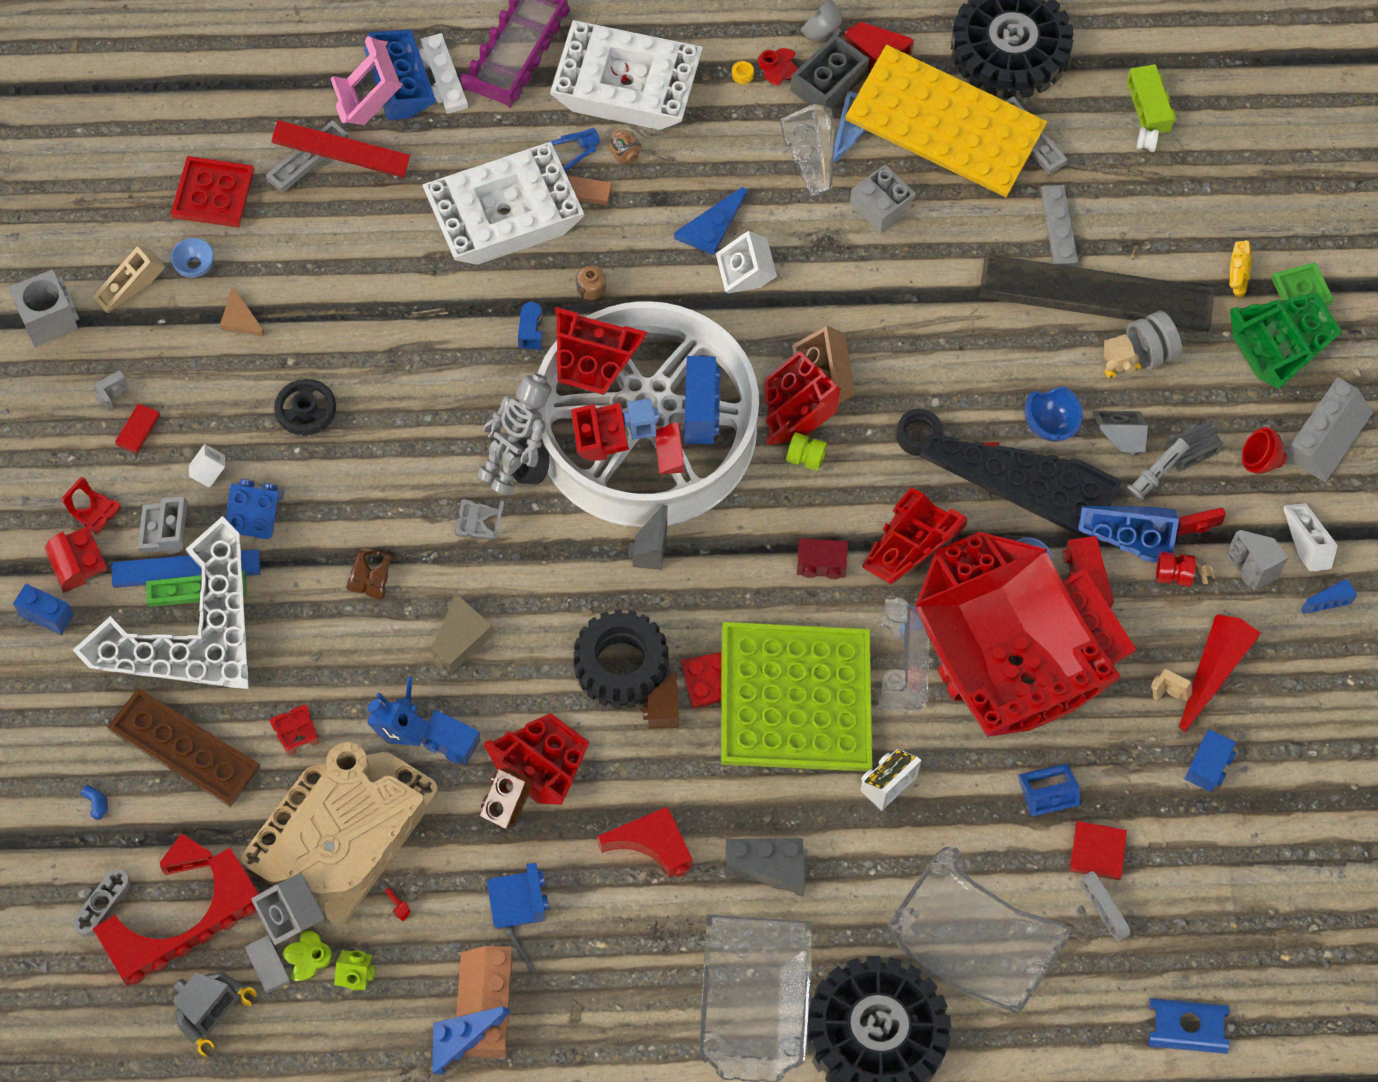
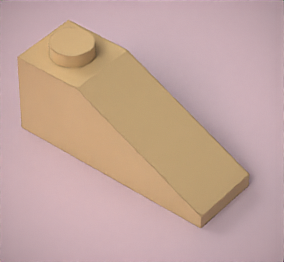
(129, 278)

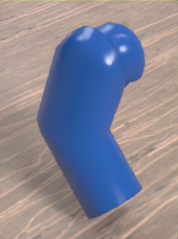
(98, 801)

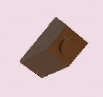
(663, 704)

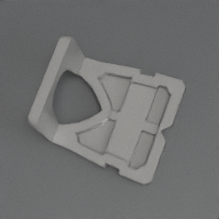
(472, 520)

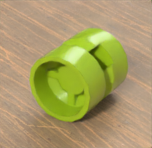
(806, 451)

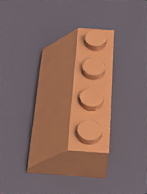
(483, 986)

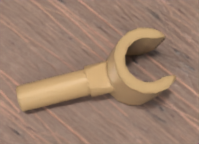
(1204, 570)

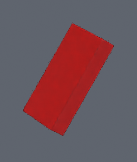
(137, 428)

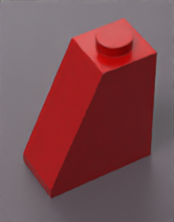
(872, 41)

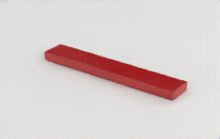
(340, 148)

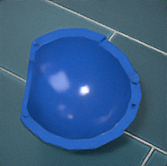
(1053, 414)

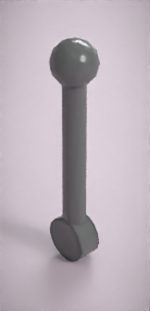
(509, 931)

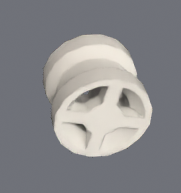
(1147, 139)

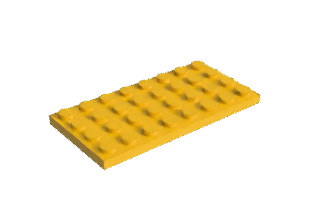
(946, 121)

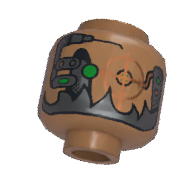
(625, 146)
(591, 283)

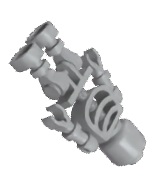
(513, 414)

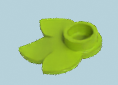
(303, 955)

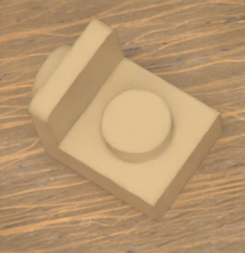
(1172, 683)

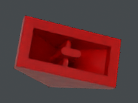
(184, 856)

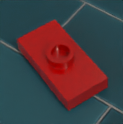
(1200, 521)

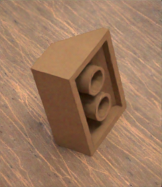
(829, 352)

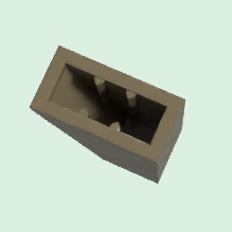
(460, 635)

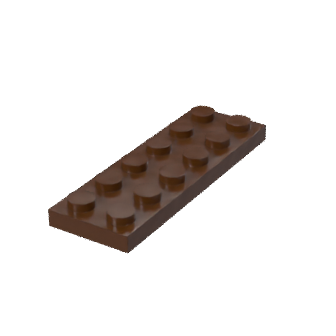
(184, 747)

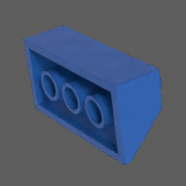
(416, 89)

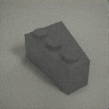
(768, 861)

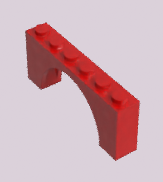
(138, 955)

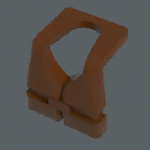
(368, 580)

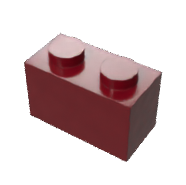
(822, 558)

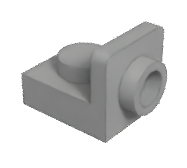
(110, 387)

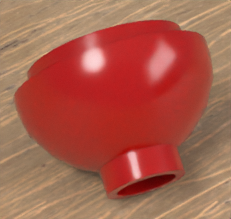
(1263, 451)

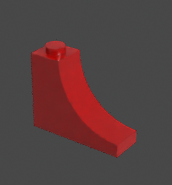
(654, 836)

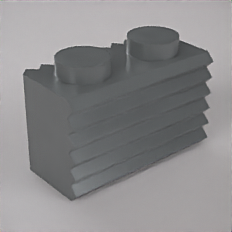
(1202, 442)

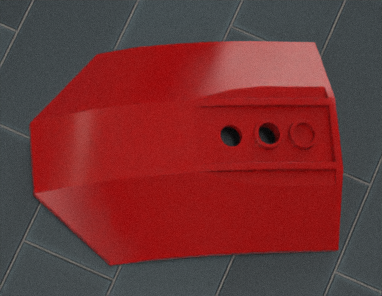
(1002, 601)

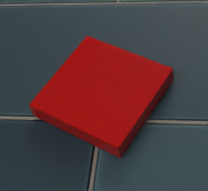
(1098, 850)

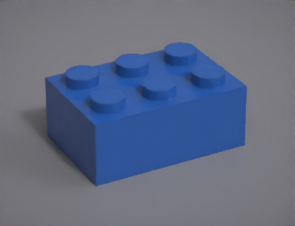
(702, 400)

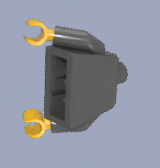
(204, 1003)

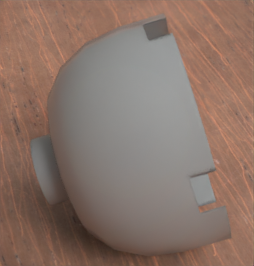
(823, 23)

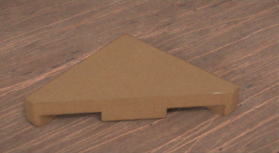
(238, 316)

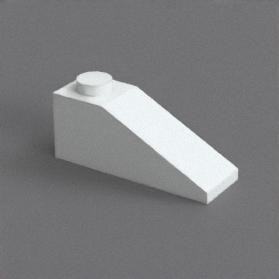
(1311, 539)

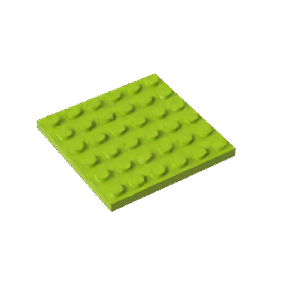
(795, 697)

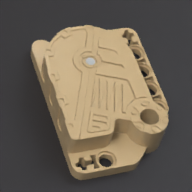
(343, 827)

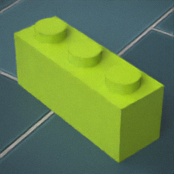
(1151, 99)

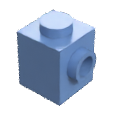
(641, 418)

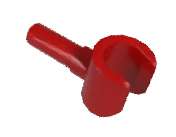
(401, 910)

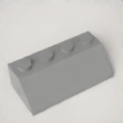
(1330, 430)

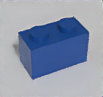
(43, 609)
(451, 738)
(1210, 761)

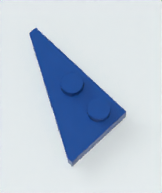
(711, 226)

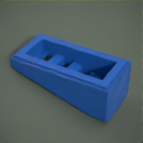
(1335, 596)

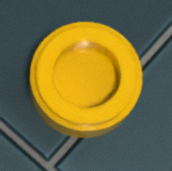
(742, 72)

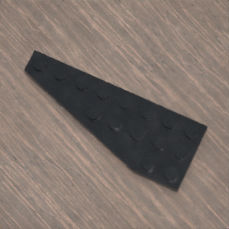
(1035, 482)

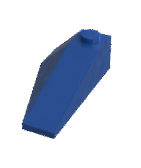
(1132, 528)

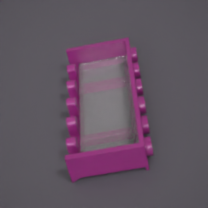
(514, 49)

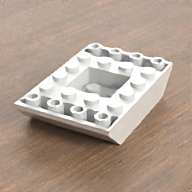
(657, 67)
(525, 183)

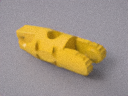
(1240, 267)

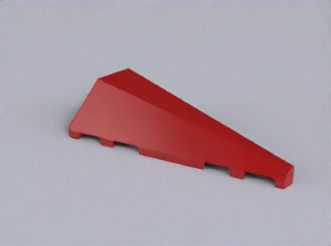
(1225, 648)

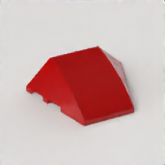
(592, 350)
(798, 399)
(543, 752)

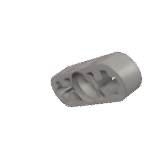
(100, 891)
(1105, 906)

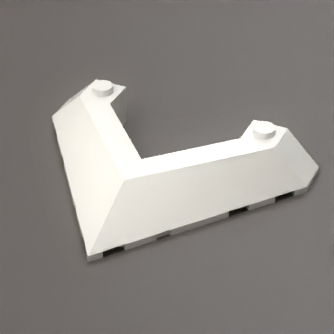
(210, 657)

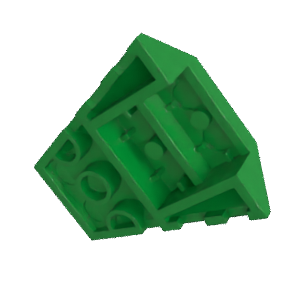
(1283, 335)

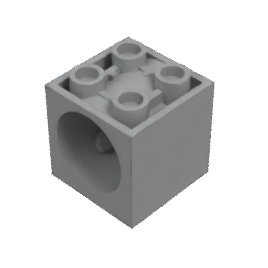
(40, 291)

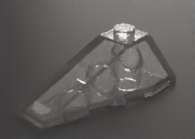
(811, 140)

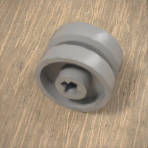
(1154, 340)

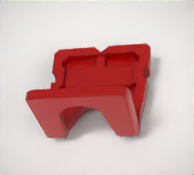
(100, 508)
(294, 724)

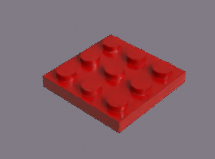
(212, 191)

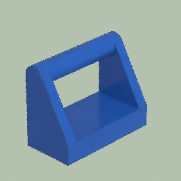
(1052, 797)

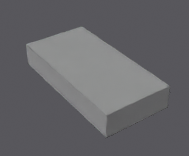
(267, 964)

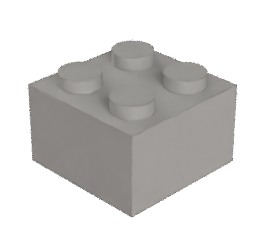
(287, 908)

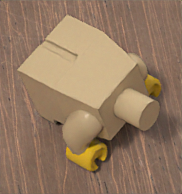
(1120, 356)

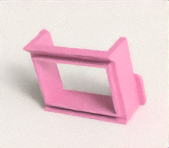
(349, 106)

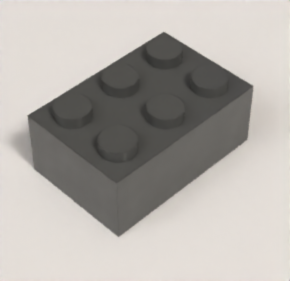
(829, 73)

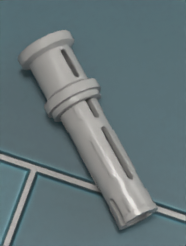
(1151, 477)

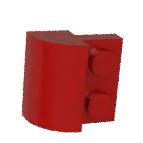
(599, 431)
(74, 558)

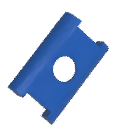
(1171, 1035)

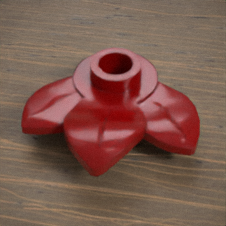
(780, 65)

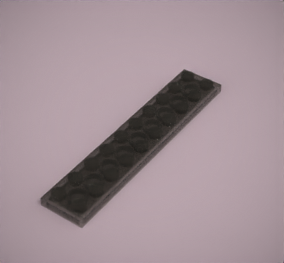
(1095, 291)

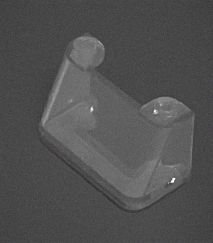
(907, 687)

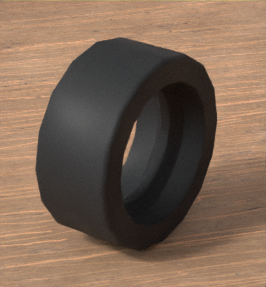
(912, 416)
(533, 475)

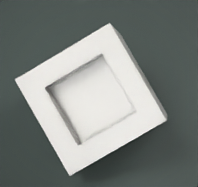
(207, 465)

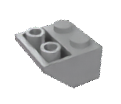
(881, 198)
(1257, 558)

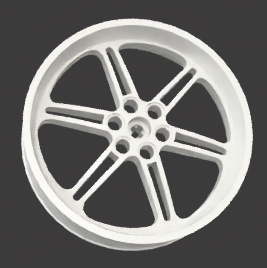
(686, 498)

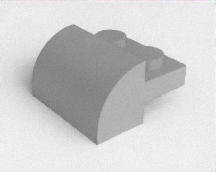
(163, 526)

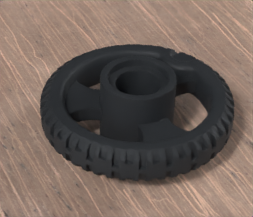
(305, 397)

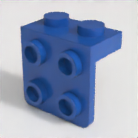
(253, 507)
(518, 898)

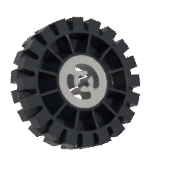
(1005, 61)
(899, 1003)

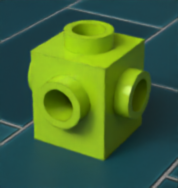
(354, 970)

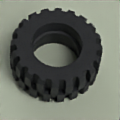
(616, 629)

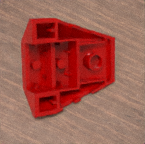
(912, 536)

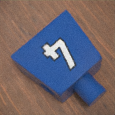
(396, 723)

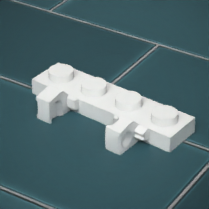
(447, 85)

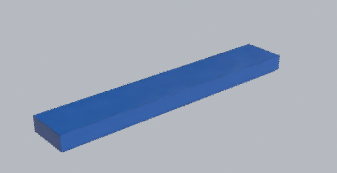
(139, 571)

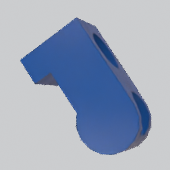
(528, 332)

